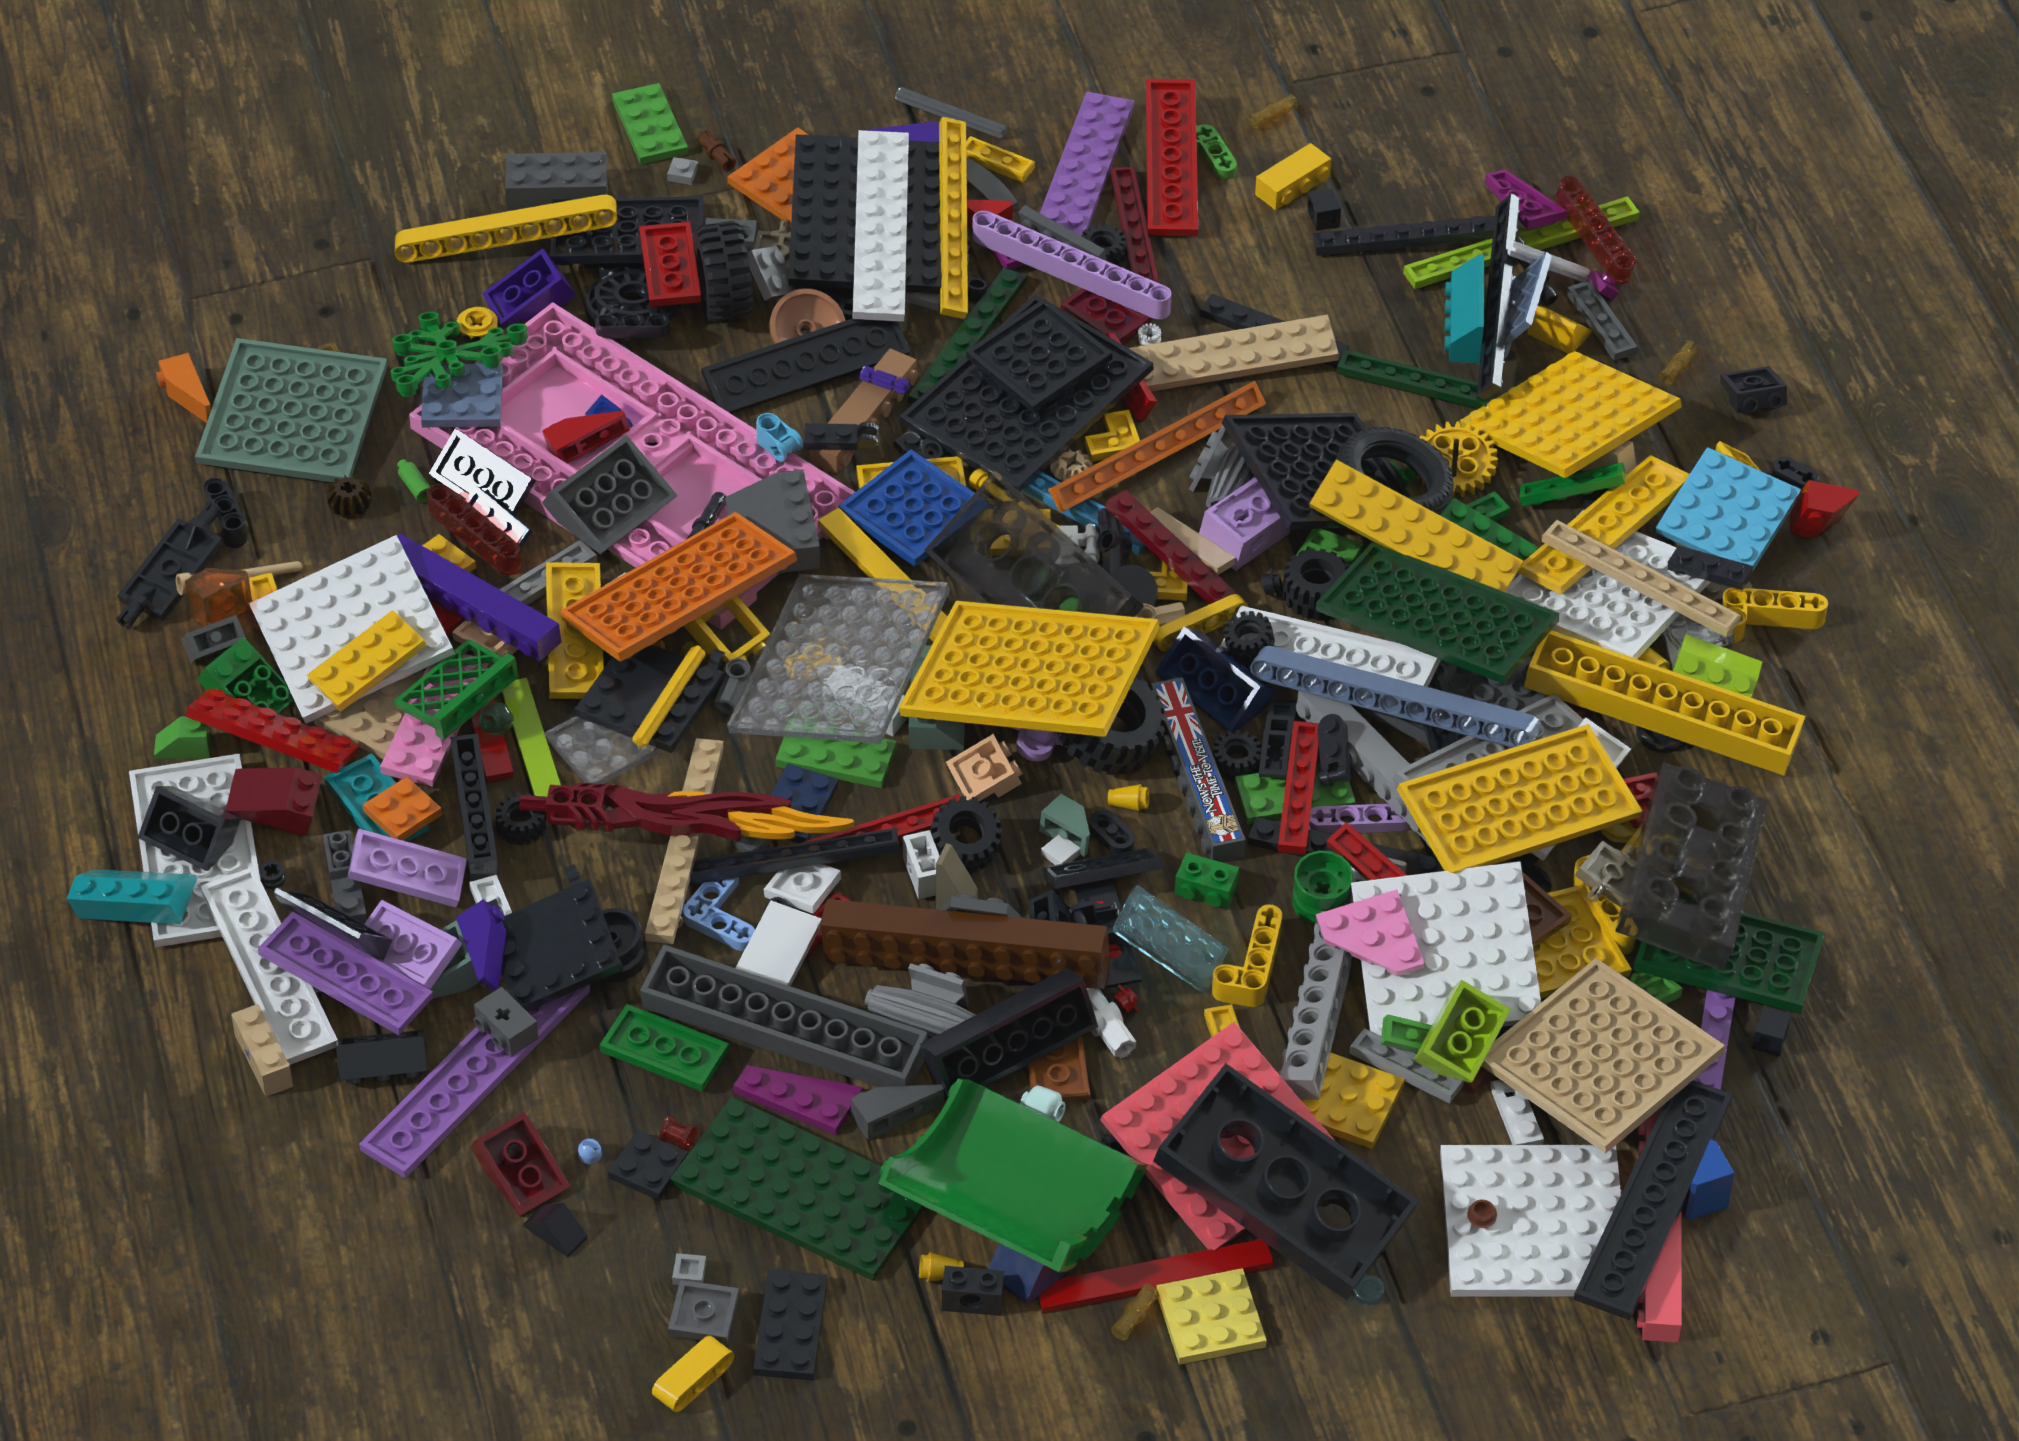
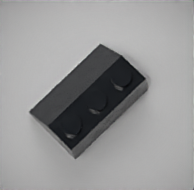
(188, 827)
(381, 1056)

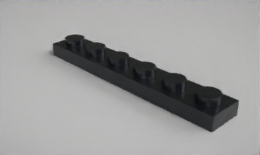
(1241, 317)

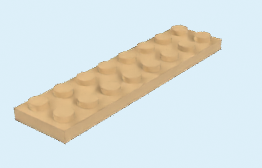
(1239, 353)

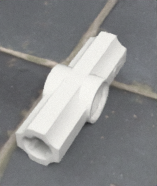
(1111, 1025)

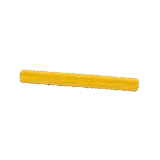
(668, 696)

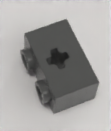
(212, 639)
(505, 1022)

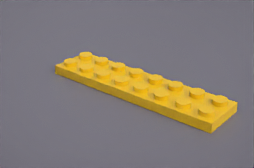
(1609, 521)
(1411, 528)

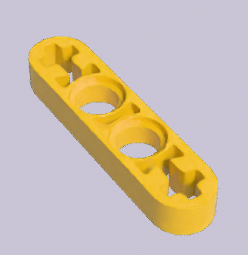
(1200, 619)

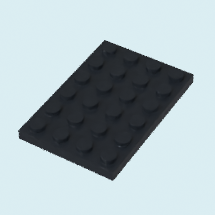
(622, 240)

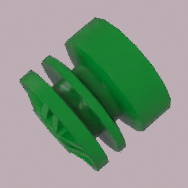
(1321, 884)

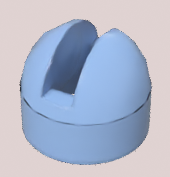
(587, 1152)

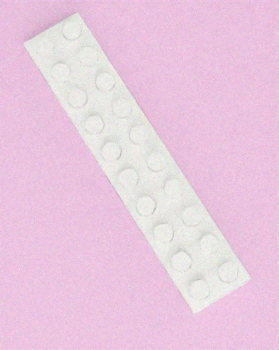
(881, 226)

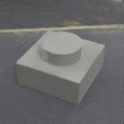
(682, 171)
(689, 1268)

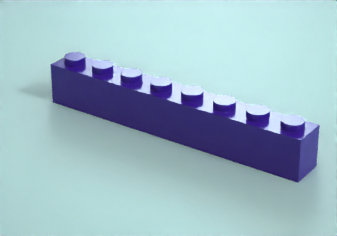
(482, 603)

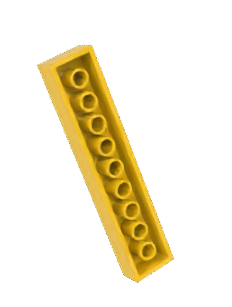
(1665, 702)

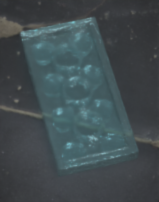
(1170, 939)

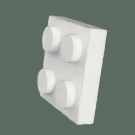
(803, 886)

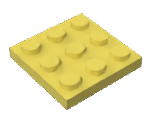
(1211, 1316)

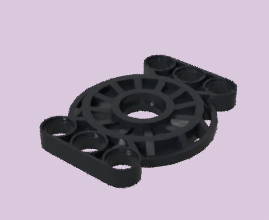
(623, 316)

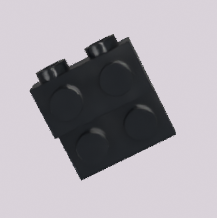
(1754, 389)

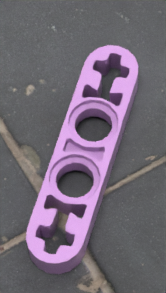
(1360, 814)

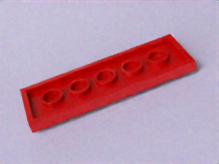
(272, 730)

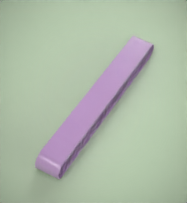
(1071, 265)

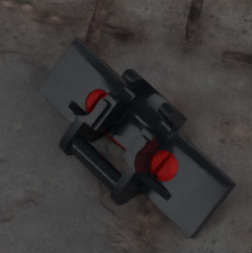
(1100, 906)

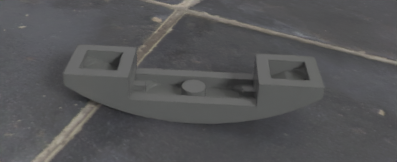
(986, 184)

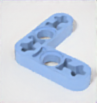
(711, 914)

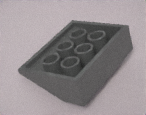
(609, 496)
(784, 511)

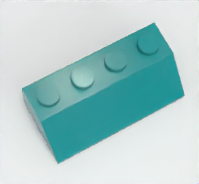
(1465, 312)
(131, 896)

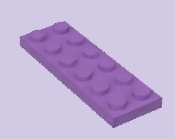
(345, 973)

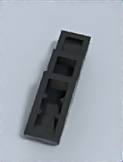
(1277, 739)

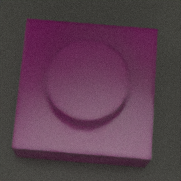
(1604, 284)

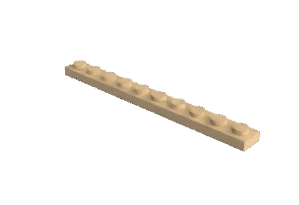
(682, 849)

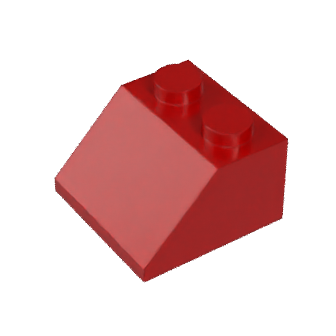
(1820, 508)

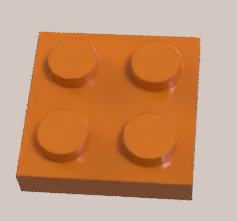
(402, 809)

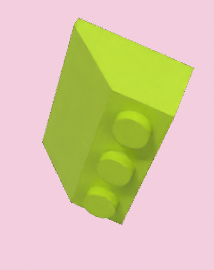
(1717, 666)
(1462, 1033)

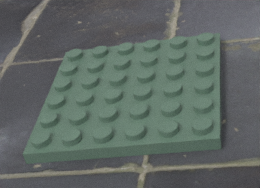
(291, 410)

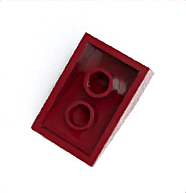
(275, 797)
(520, 1164)

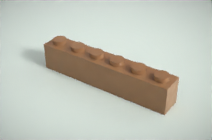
(867, 404)

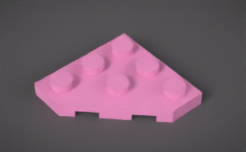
(1374, 932)

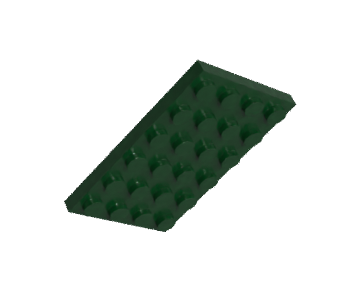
(1767, 966)

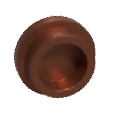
(1482, 1214)

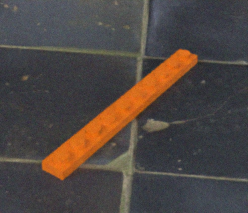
(1155, 447)

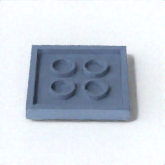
(468, 402)

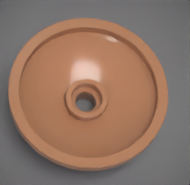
(805, 310)

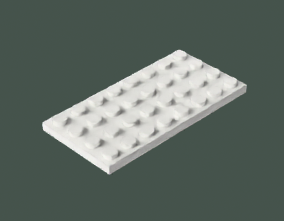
(210, 782)

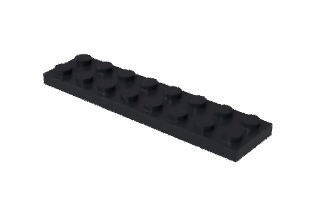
(801, 362)

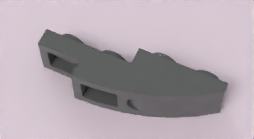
(345, 891)

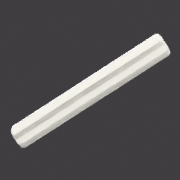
(1556, 265)

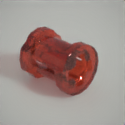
(678, 1132)

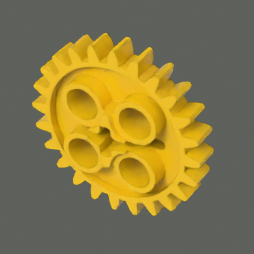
(1479, 460)

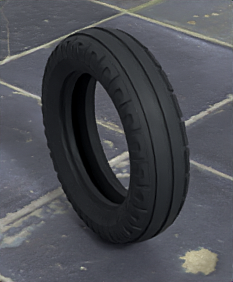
(1409, 450)

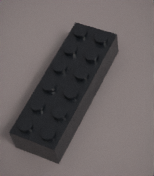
(1012, 1032)

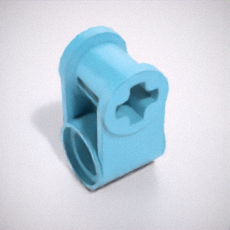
(777, 436)

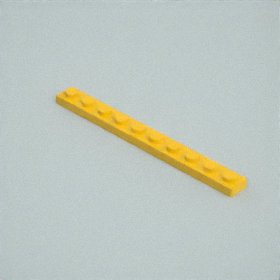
(953, 218)

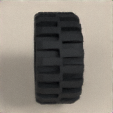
(723, 271)
(1123, 750)

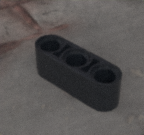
(231, 520)

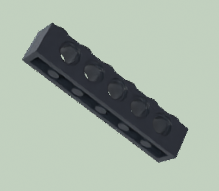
(474, 806)

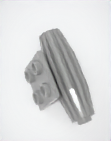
(1223, 466)
(928, 1005)

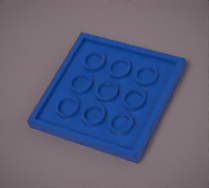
(907, 505)

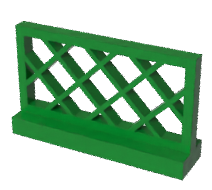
(471, 696)

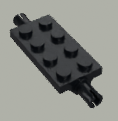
(183, 549)

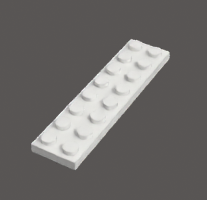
(1347, 648)
(287, 1002)

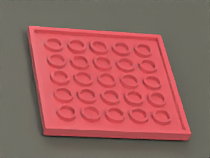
(1156, 1108)

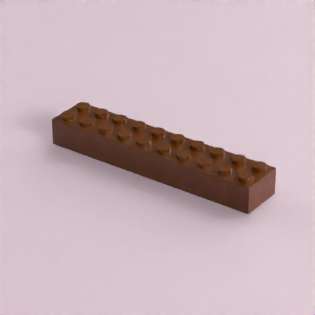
(963, 942)

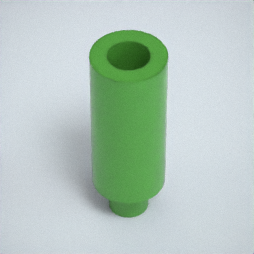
(414, 480)

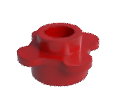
(1126, 999)

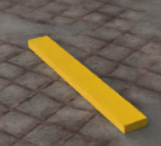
(865, 553)

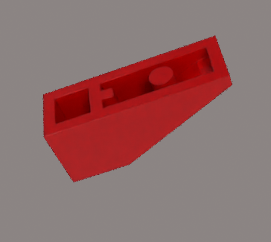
(582, 434)

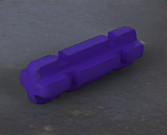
(884, 380)

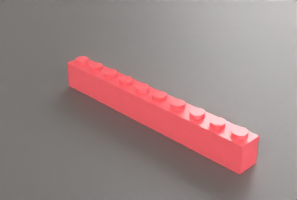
(1663, 1293)

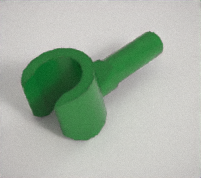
(1404, 474)

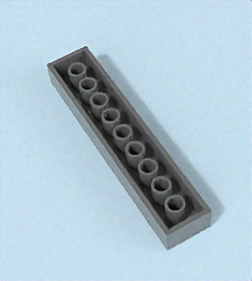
(783, 1019)

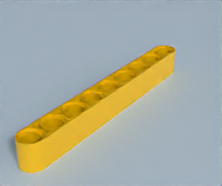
(496, 236)

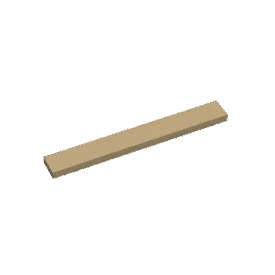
(1641, 578)

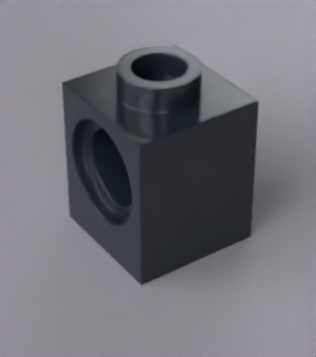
(1324, 209)
(1771, 1031)

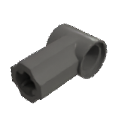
(733, 685)

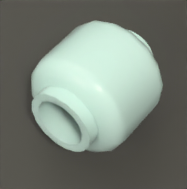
(1044, 1102)

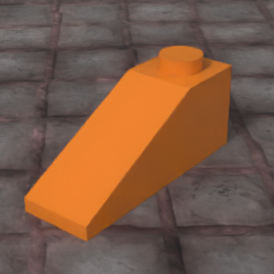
(183, 385)

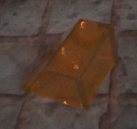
(218, 595)

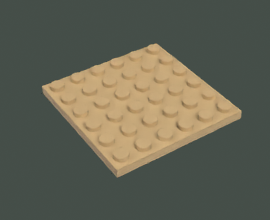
(1601, 1055)

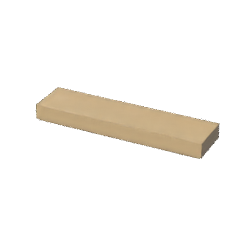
(1207, 551)

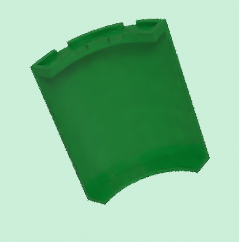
(1016, 1177)

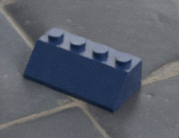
(1215, 679)

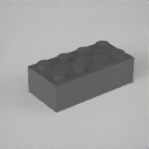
(541, 177)

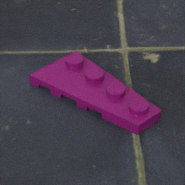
(1533, 206)
(805, 1098)

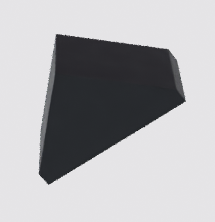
(557, 1228)

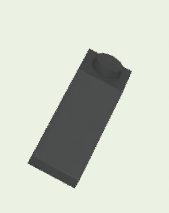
(893, 1106)

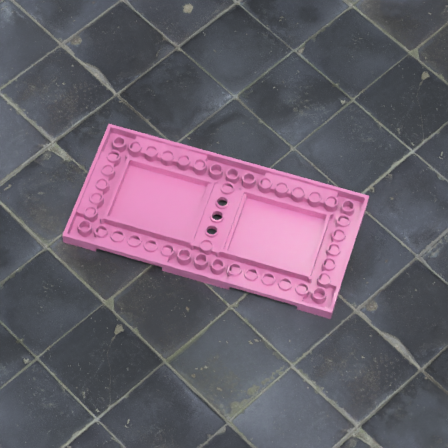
(697, 449)

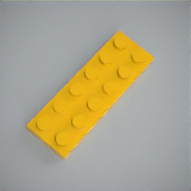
(577, 660)

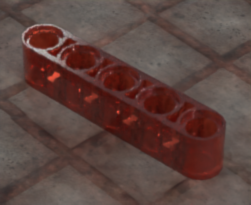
(1595, 229)
(474, 529)

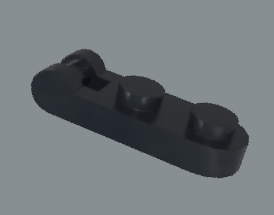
(1333, 750)

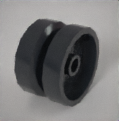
(628, 942)

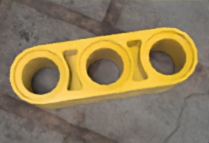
(693, 1373)

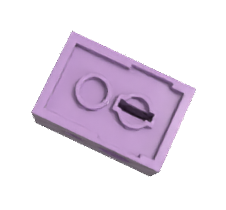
(1244, 523)

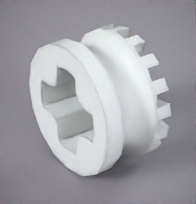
(1149, 330)

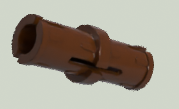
(716, 150)

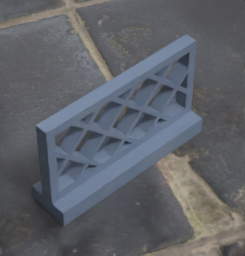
(1525, 298)

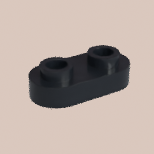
(1115, 836)

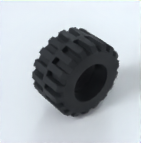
(1309, 578)
(972, 815)

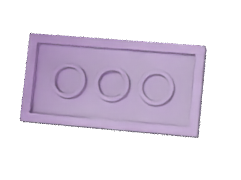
(407, 868)
(416, 946)

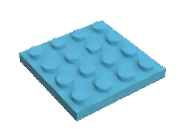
(1728, 509)

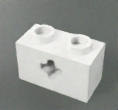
(920, 859)

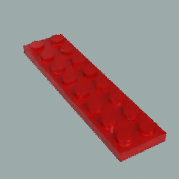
(1171, 157)

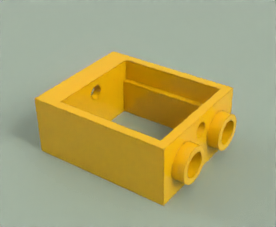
(748, 620)

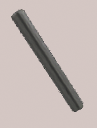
(946, 110)

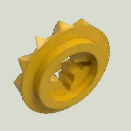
(477, 315)

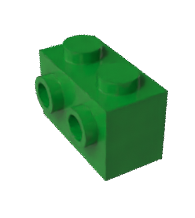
(1206, 881)

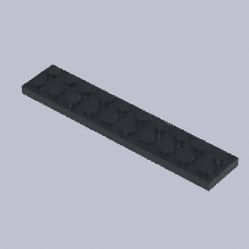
(1652, 1200)

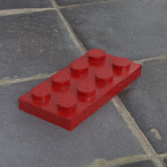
(670, 264)

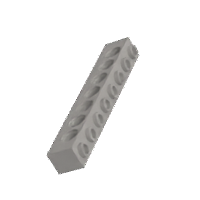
(1315, 1018)

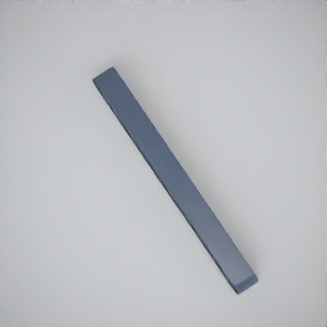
(1395, 697)

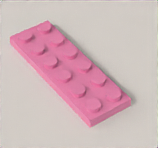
(415, 747)

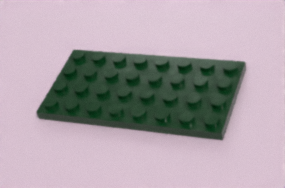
(1438, 612)
(797, 1188)

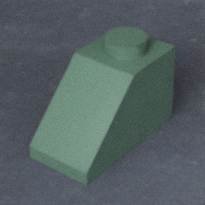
(1068, 820)

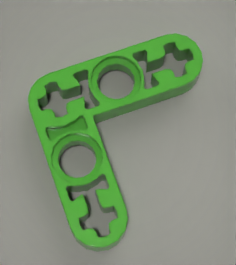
(1208, 140)

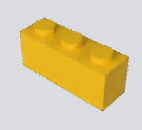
(1293, 176)

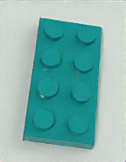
(359, 784)

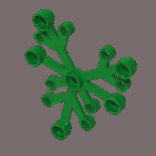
(494, 343)

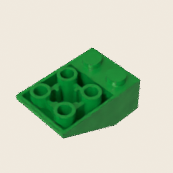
(247, 675)

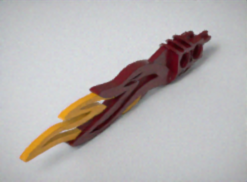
(678, 812)

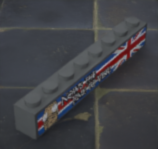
(1198, 774)

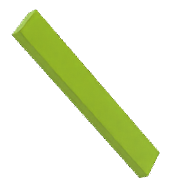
(530, 737)

